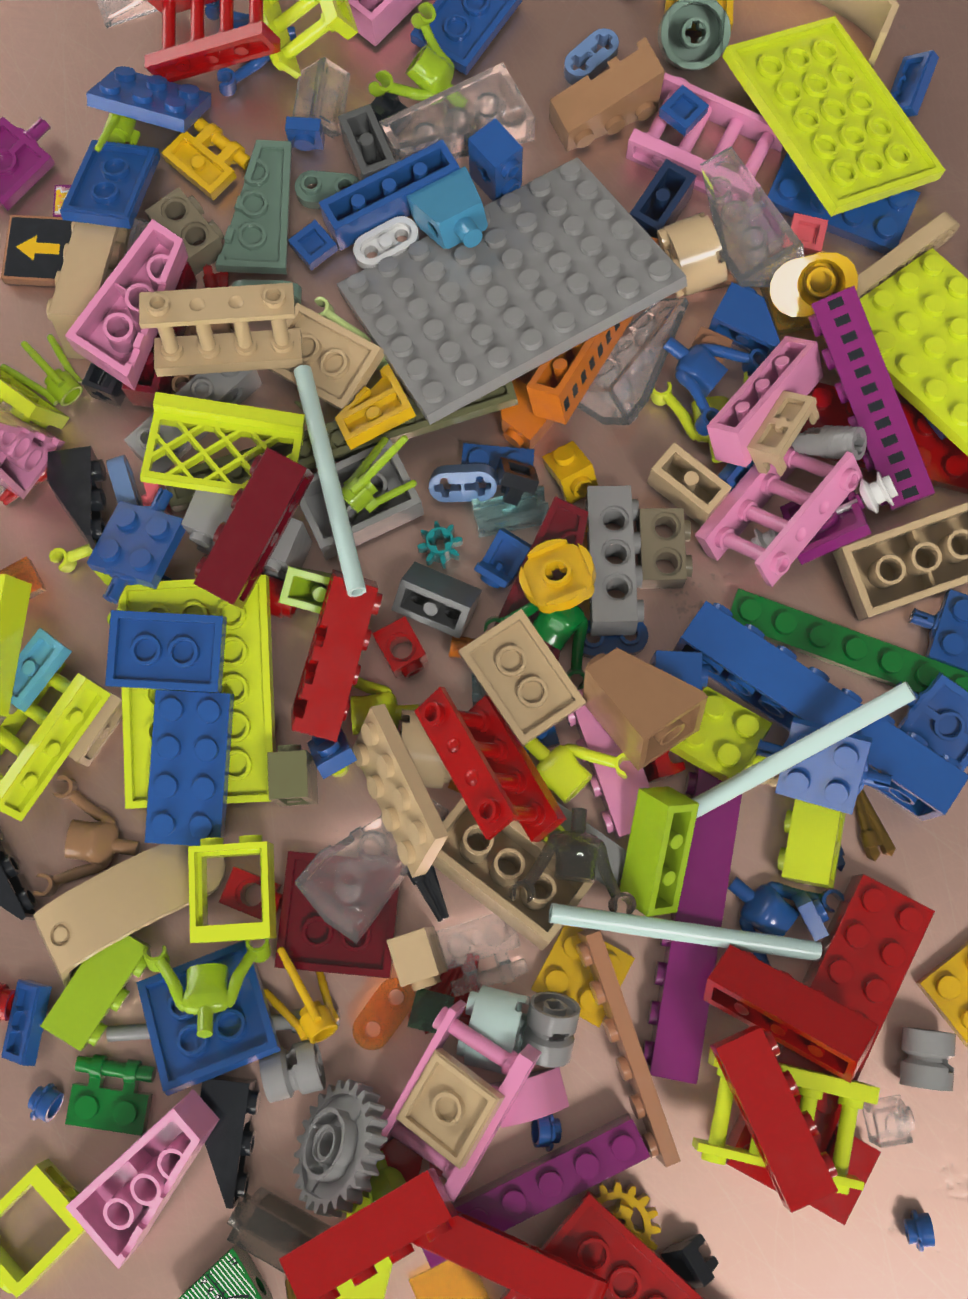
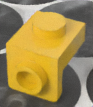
(571, 471)

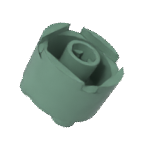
(709, 19)

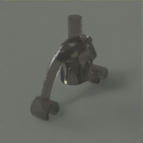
(576, 862)

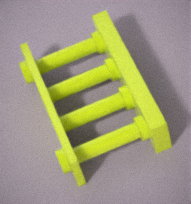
(335, 16)
(51, 742)
(811, 1088)

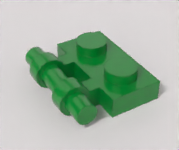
(108, 1107)

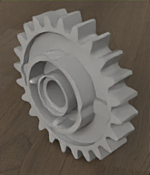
(340, 1148)

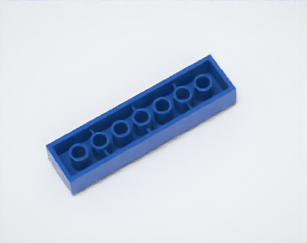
(786, 689)

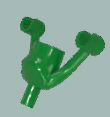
(556, 630)

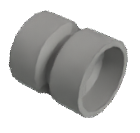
(551, 1026)
(927, 1059)
(292, 1071)

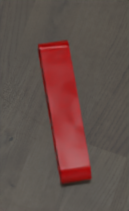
(513, 1262)

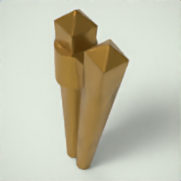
(872, 830)

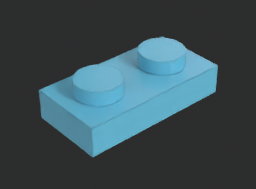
(36, 667)

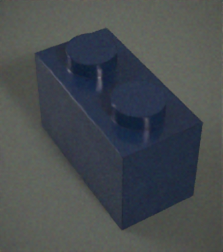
(664, 198)

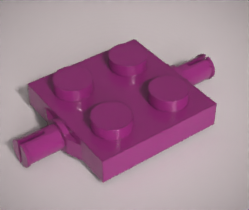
(21, 160)

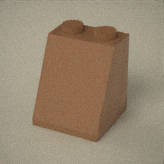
(641, 705)

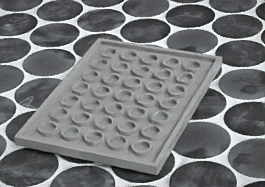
(543, 279)

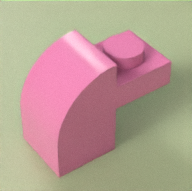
(539, 1097)

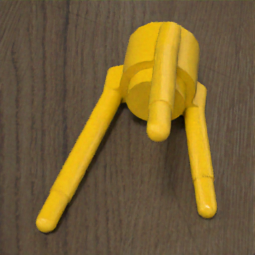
(316, 1020)

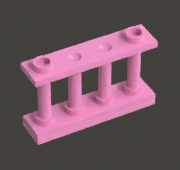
(651, 152)
(753, 492)
(515, 1067)

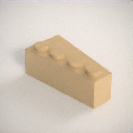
(86, 266)

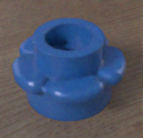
(45, 1102)
(546, 1132)
(919, 1230)

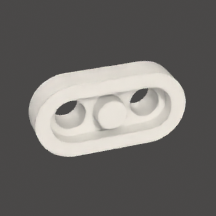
(383, 241)

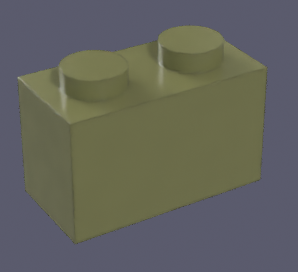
(292, 776)

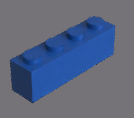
(383, 194)

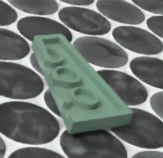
(260, 222)

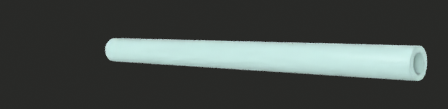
(330, 482)
(805, 748)
(684, 932)

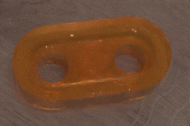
(384, 1012)

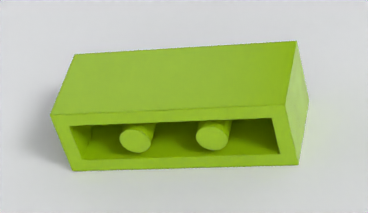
(658, 849)
(94, 991)

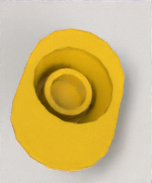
(810, 280)

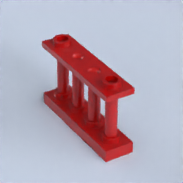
(211, 52)
(489, 767)

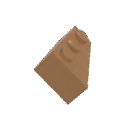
(609, 101)

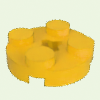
(563, 593)

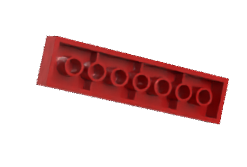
(860, 968)

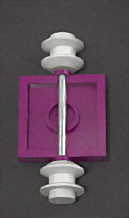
(844, 525)

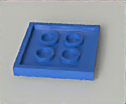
(239, 1033)

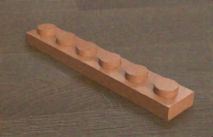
(631, 1062)

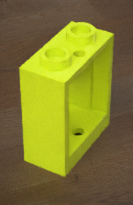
(198, 903)
(58, 1194)

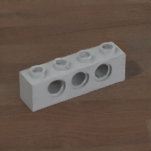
(222, 387)
(608, 614)

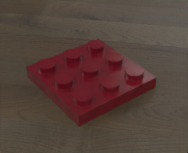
(320, 947)

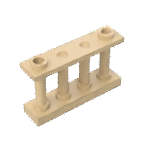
(224, 351)

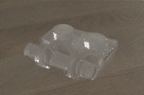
(475, 941)

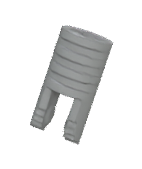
(832, 441)

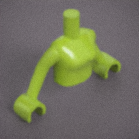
(429, 69)
(206, 984)

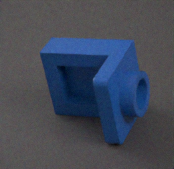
(503, 559)

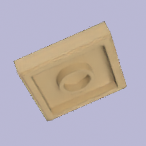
(450, 1107)

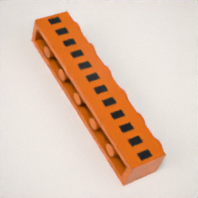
(564, 380)

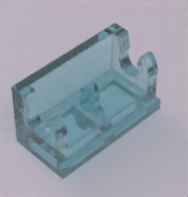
(495, 514)

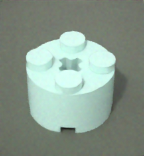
(498, 1018)

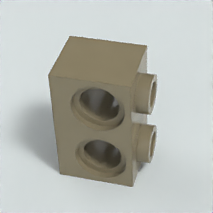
(189, 228)
(661, 548)

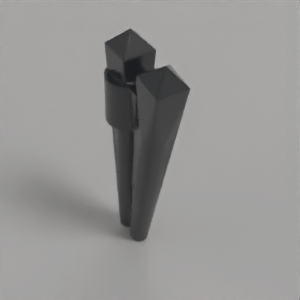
(431, 891)

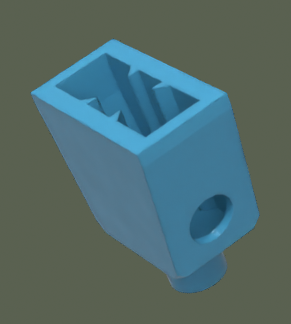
(450, 210)

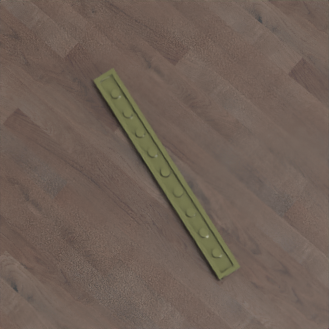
(494, 401)

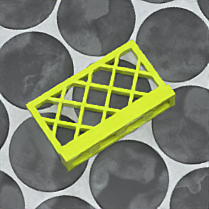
(221, 419)

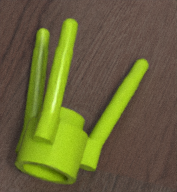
(118, 130)
(62, 386)
(359, 490)

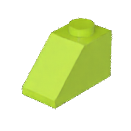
(304, 588)

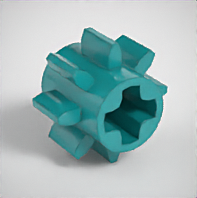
(444, 534)

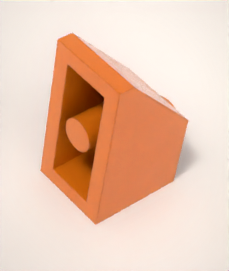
(520, 423)

